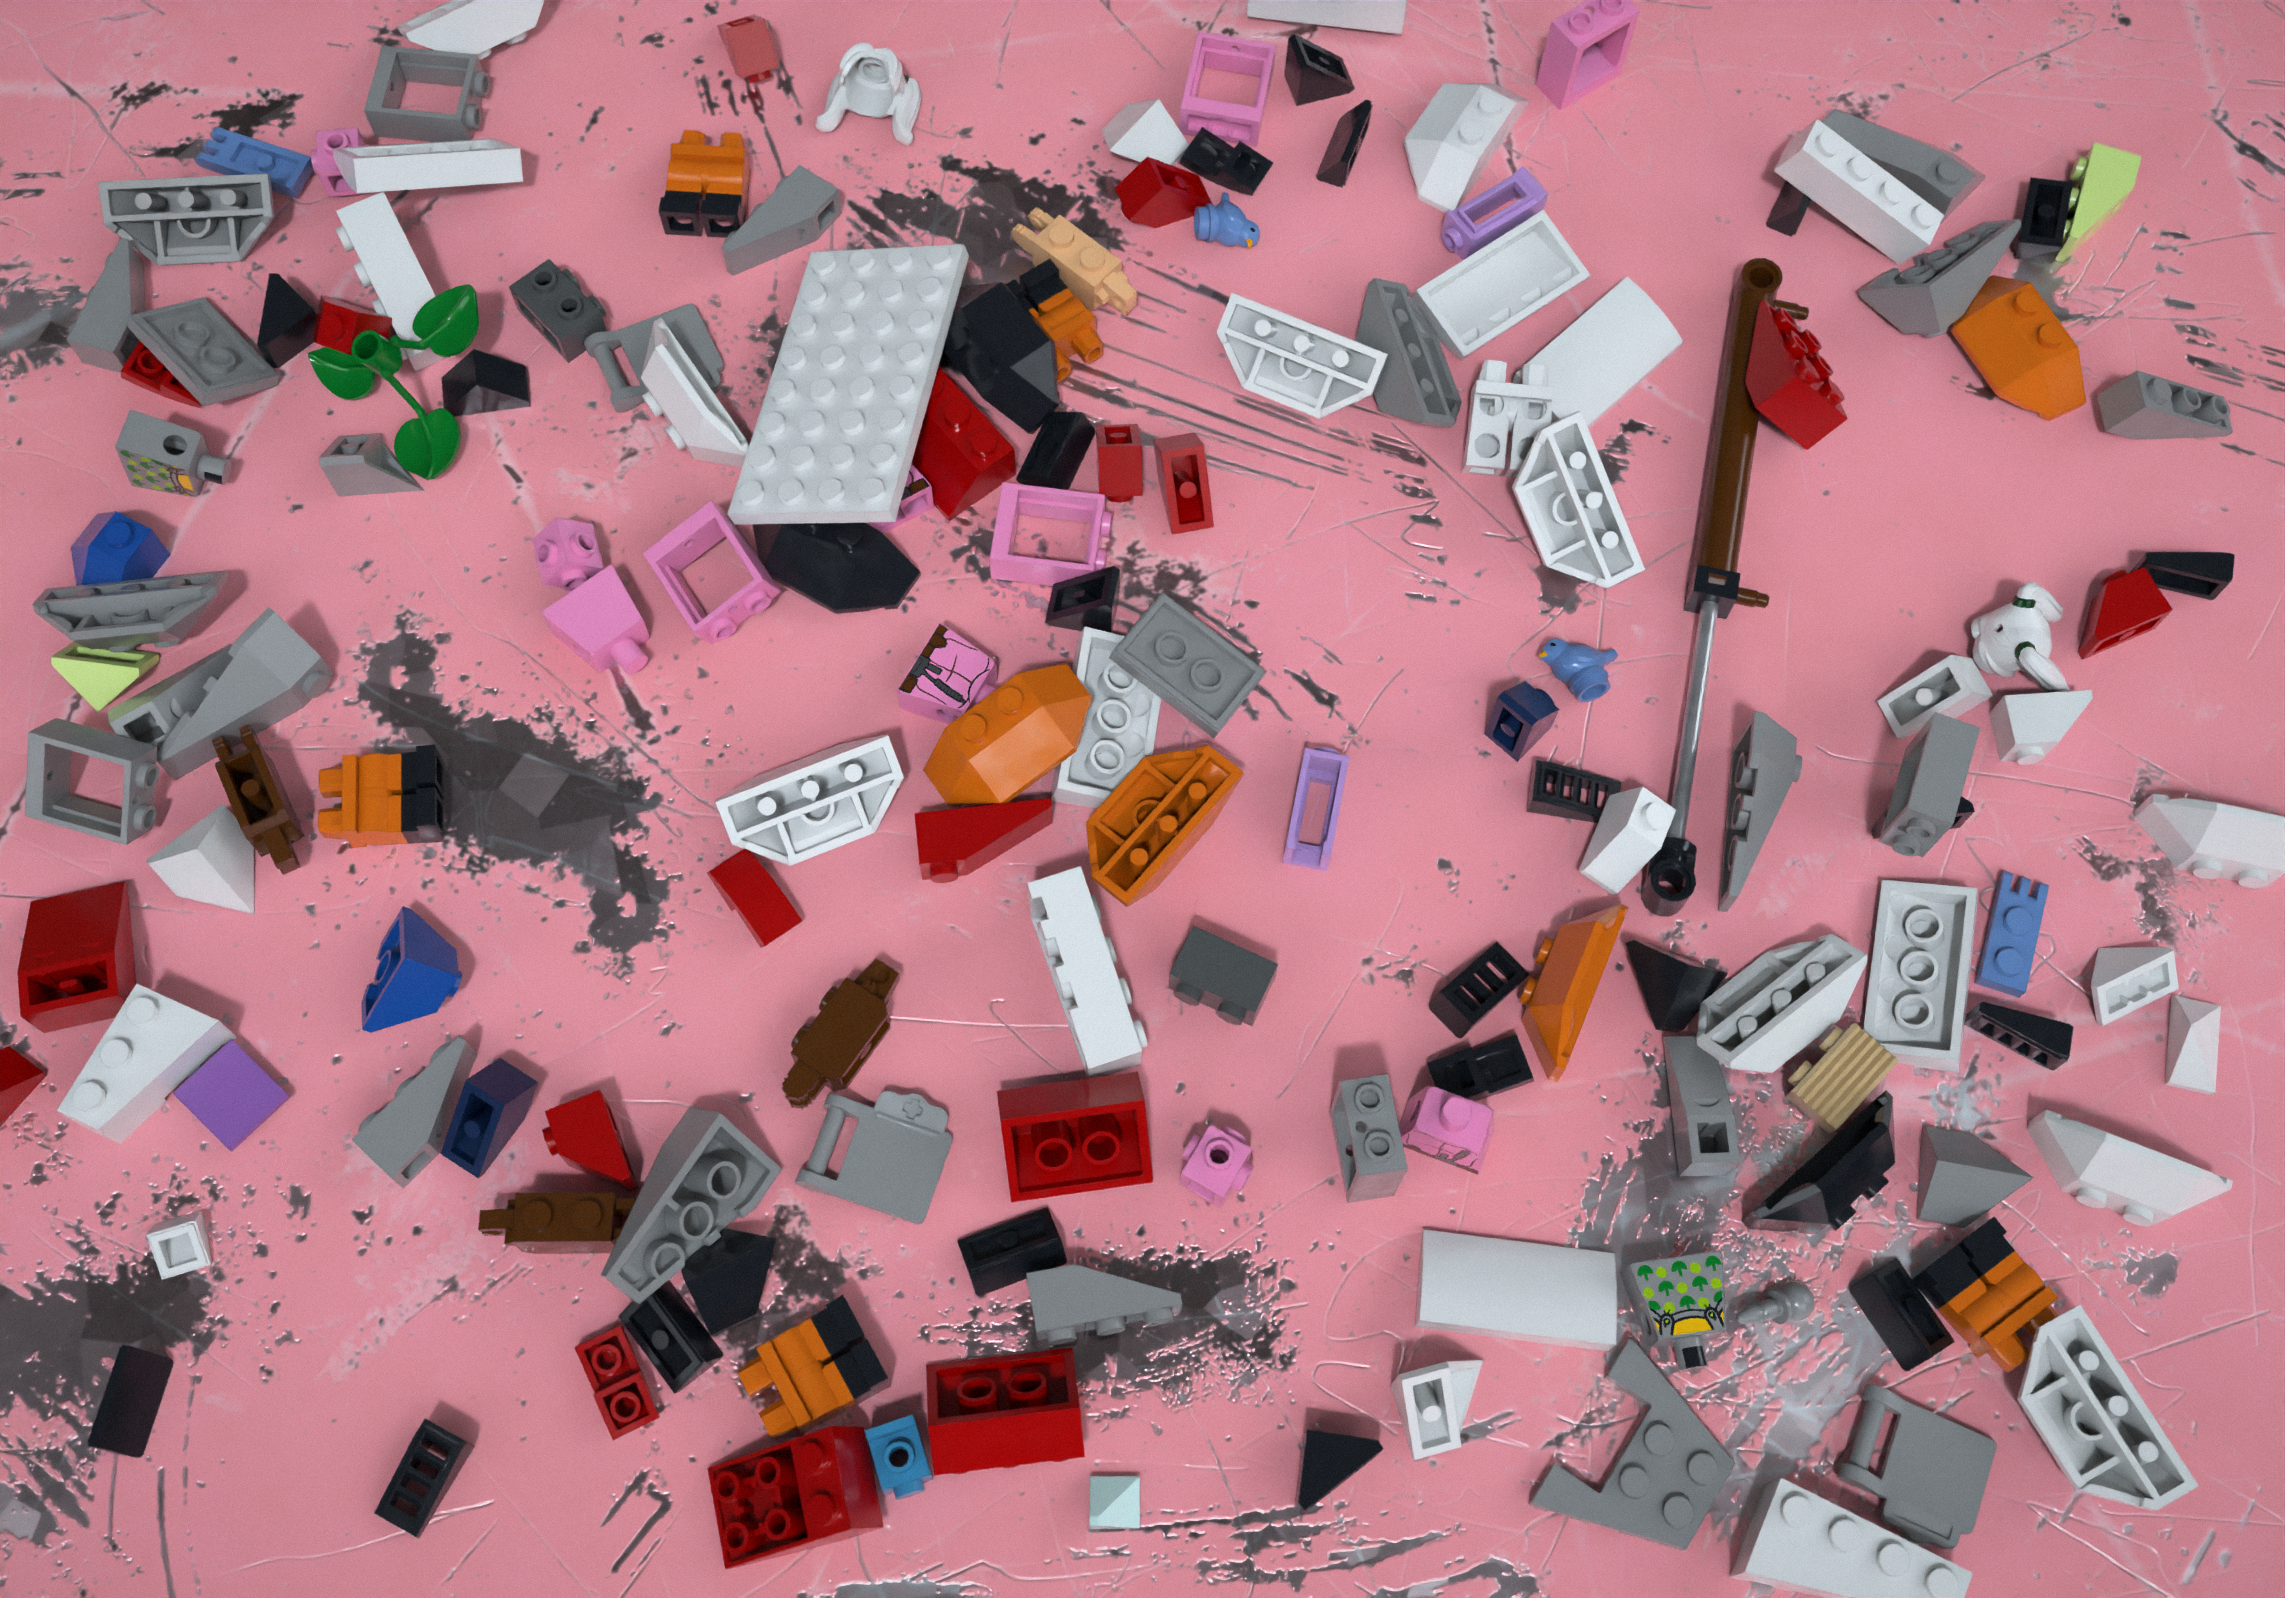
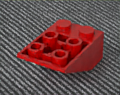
(1791, 378)
(76, 958)
(795, 1496)

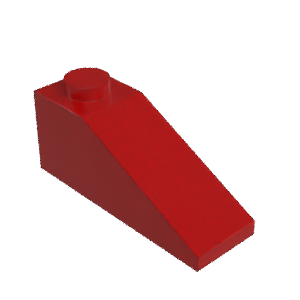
(967, 838)

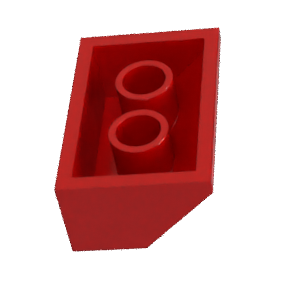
(960, 450)
(1075, 1136)
(1003, 1411)

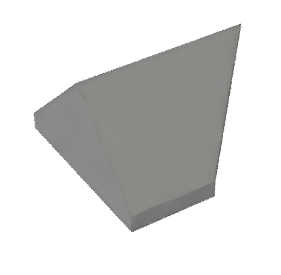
(365, 467)
(1962, 1177)

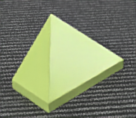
(100, 673)

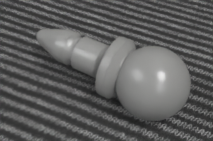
(1789, 1302)

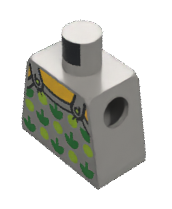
(167, 456)
(1679, 1303)

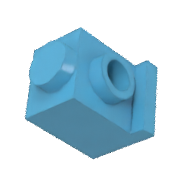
(895, 1435)

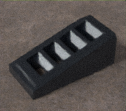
(2190, 572)
(1561, 776)
(1458, 1010)
(2032, 1036)
(448, 1470)

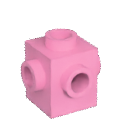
(324, 162)
(567, 553)
(1211, 1179)

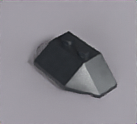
(1004, 354)
(837, 564)
(1834, 1177)

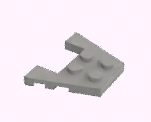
(1663, 1474)

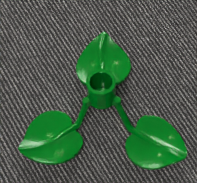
(447, 326)

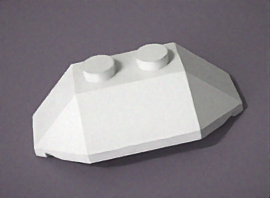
(473, 25)
(1458, 139)
(1296, 359)
(688, 403)
(1574, 506)
(814, 801)
(2216, 839)
(1779, 1003)
(2120, 1173)
(2097, 1418)

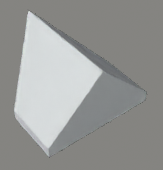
(1145, 131)
(210, 863)
(1435, 1404)

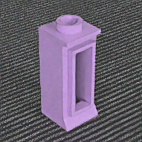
(1466, 238)
(1324, 767)

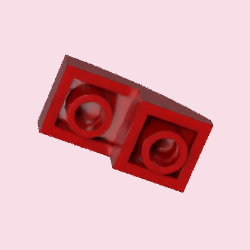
(149, 373)
(755, 897)
(617, 1382)

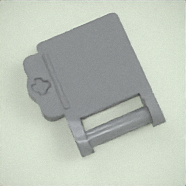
(687, 329)
(891, 1156)
(1929, 1473)

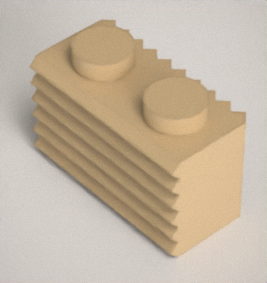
(1841, 1077)

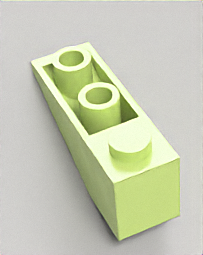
(2100, 189)

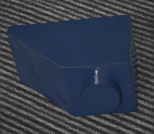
(1520, 719)
(487, 1115)

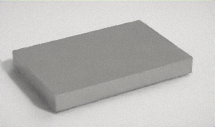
(203, 351)
(1187, 664)

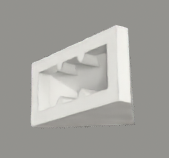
(2131, 979)
(2193, 1045)

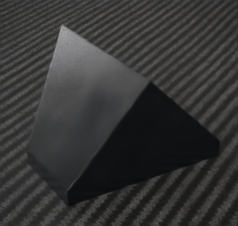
(1672, 984)
(729, 1278)

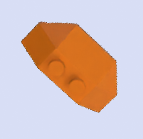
(2022, 348)
(1010, 738)
(1157, 819)
(1567, 984)

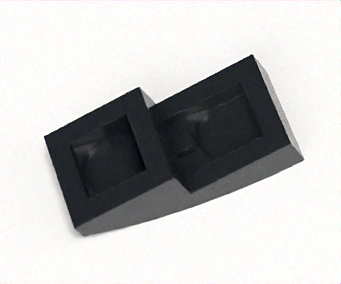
(1230, 167)
(1483, 1070)

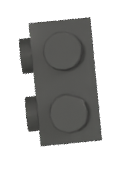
(558, 308)
(1222, 977)

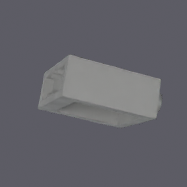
(425, 66)
(50, 781)
(1929, 785)
(1367, 1121)

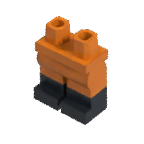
(705, 185)
(1060, 315)
(385, 798)
(1988, 1294)
(817, 1370)

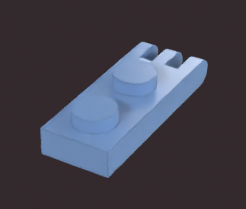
(244, 155)
(2011, 935)

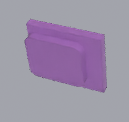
(231, 1095)

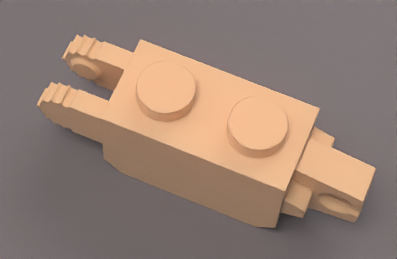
(1082, 263)

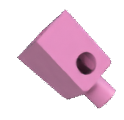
(600, 623)

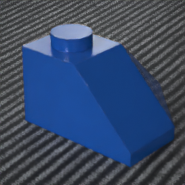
(116, 550)
(412, 974)

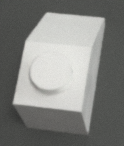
(1945, 688)
(2033, 723)
(1626, 837)

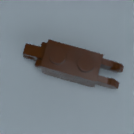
(259, 799)
(841, 1036)
(559, 1222)

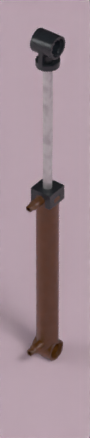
(1715, 578)

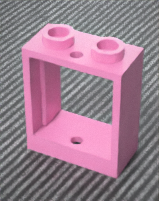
(1585, 49)
(1224, 119)
(1053, 504)
(688, 543)

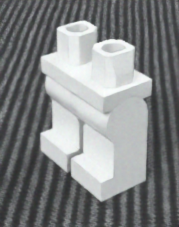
(1502, 409)

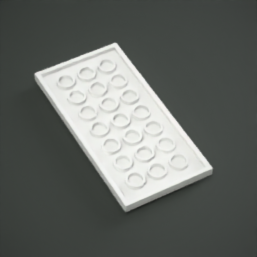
(850, 387)

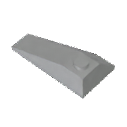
(1925, 169)
(1941, 282)
(264, 683)
(1760, 777)
(693, 1191)

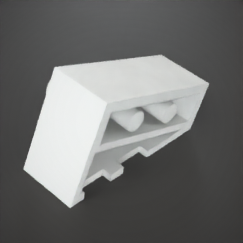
(140, 1062)

